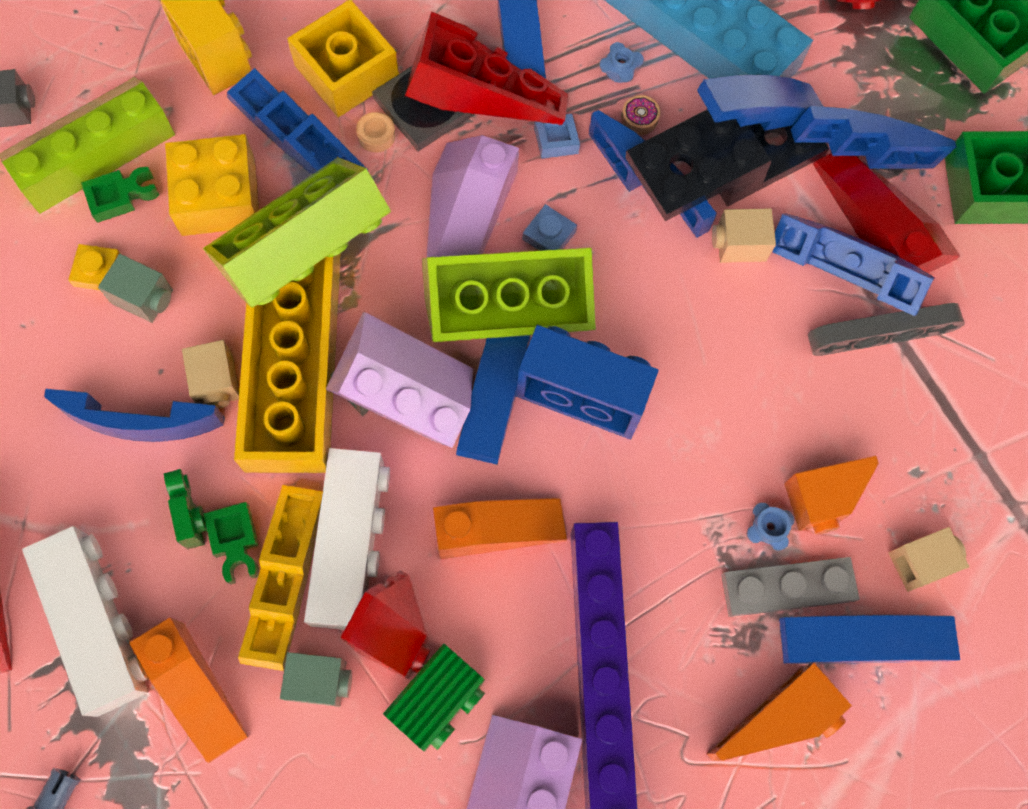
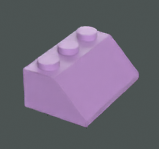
(404, 381)
(524, 767)

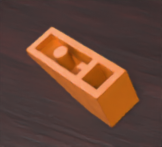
(497, 526)
(189, 688)
(793, 713)

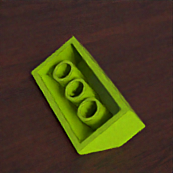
(87, 144)
(298, 231)
(508, 293)

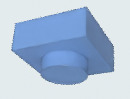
(557, 139)
(549, 230)

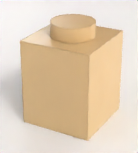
(744, 235)
(211, 374)
(929, 559)

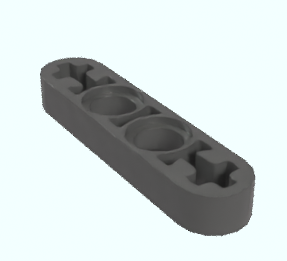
(885, 329)

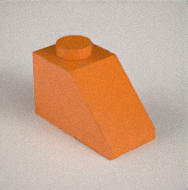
(829, 493)

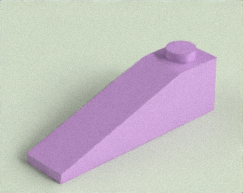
(469, 194)

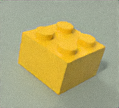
(210, 40)
(343, 57)
(211, 183)

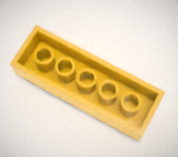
(285, 376)

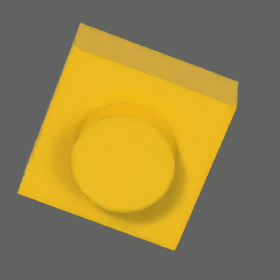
(91, 265)

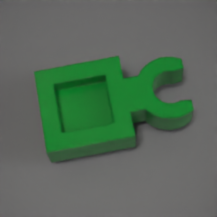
(113, 195)
(186, 516)
(231, 534)

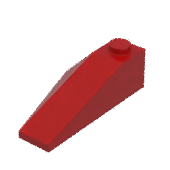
(467, 77)
(884, 214)
(390, 627)

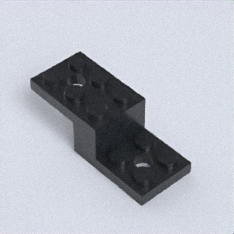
(721, 160)

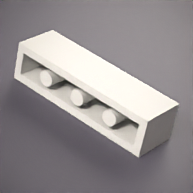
(346, 536)
(86, 621)

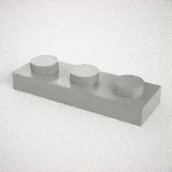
(789, 587)

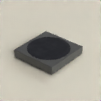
(416, 120)

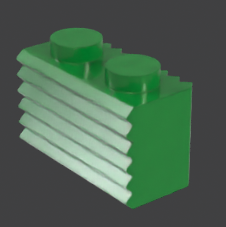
(435, 698)

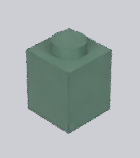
(136, 288)
(315, 680)

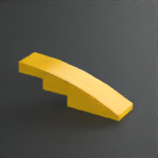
(282, 578)

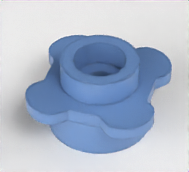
(619, 71)
(779, 518)

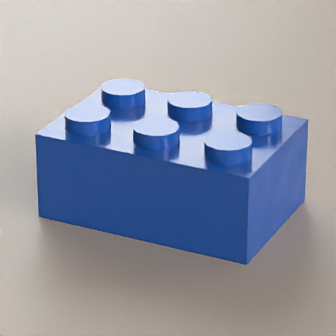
(585, 381)

